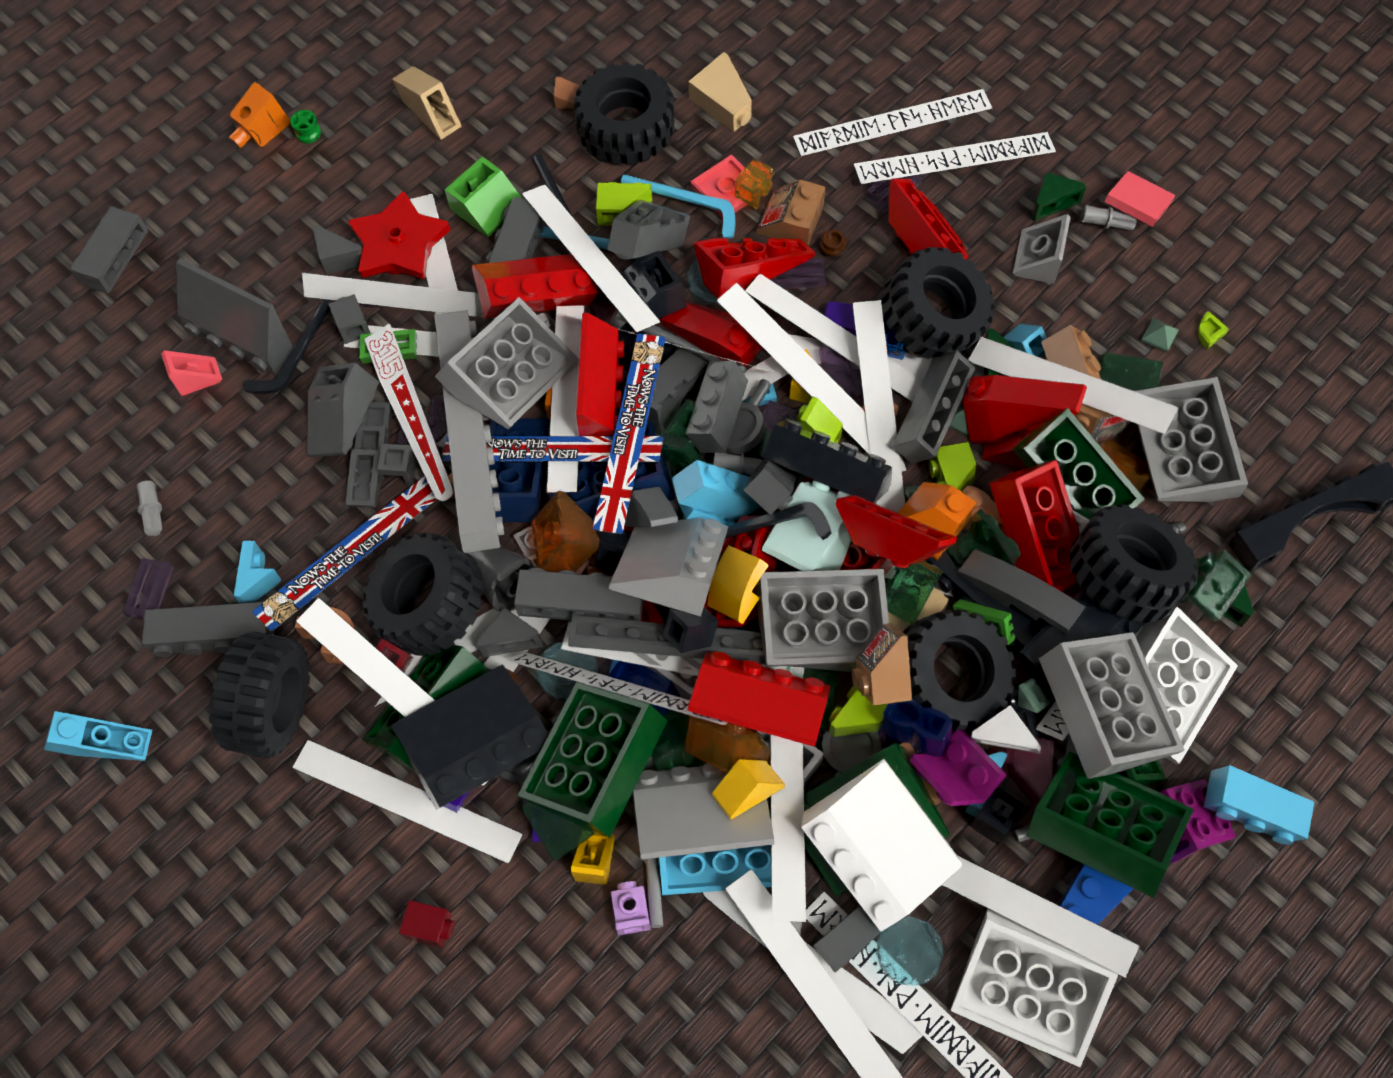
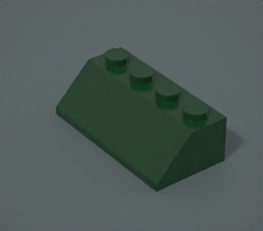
(1086, 469)
(435, 675)

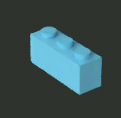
(714, 490)
(1259, 805)

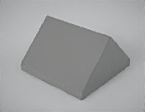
(1042, 250)

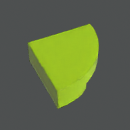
(1211, 330)

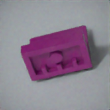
(962, 773)
(1203, 826)

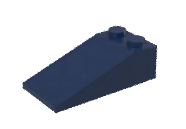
(520, 481)

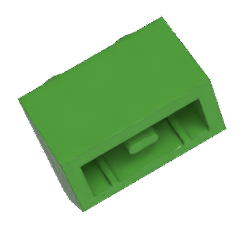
(481, 196)

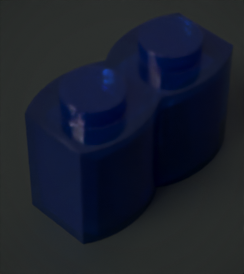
(924, 727)

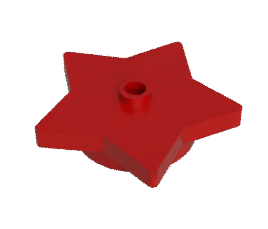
(397, 239)

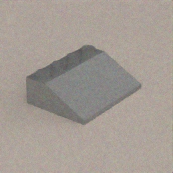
(507, 365)
(1199, 450)
(671, 563)
(819, 615)
(1110, 704)
(682, 817)

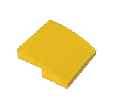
(734, 582)

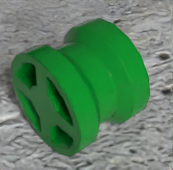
(305, 126)

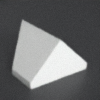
(1006, 731)

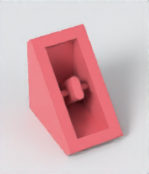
(191, 371)

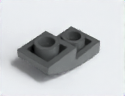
(847, 938)

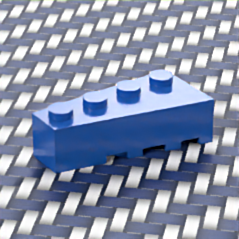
(1093, 894)

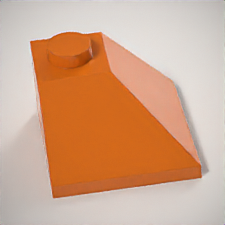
(940, 508)

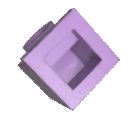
(630, 920)

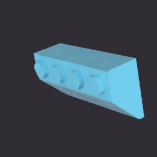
(714, 869)

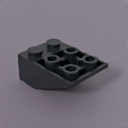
(655, 285)

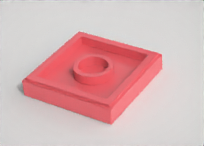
(720, 182)
(1139, 198)

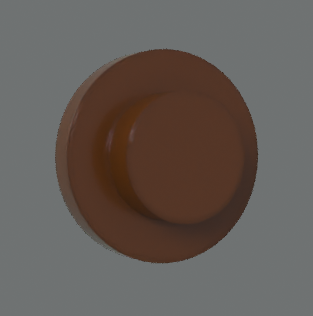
(832, 243)

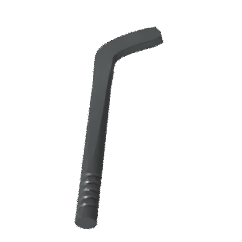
(657, 331)

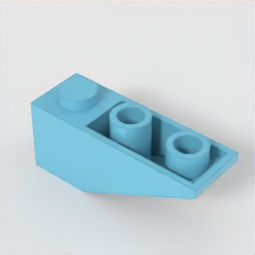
(96, 738)

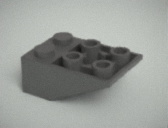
(337, 408)

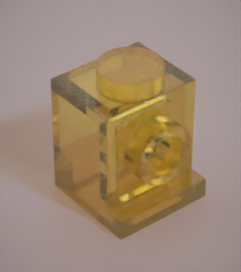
(754, 183)

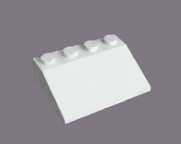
(1187, 672)
(880, 844)
(1033, 989)

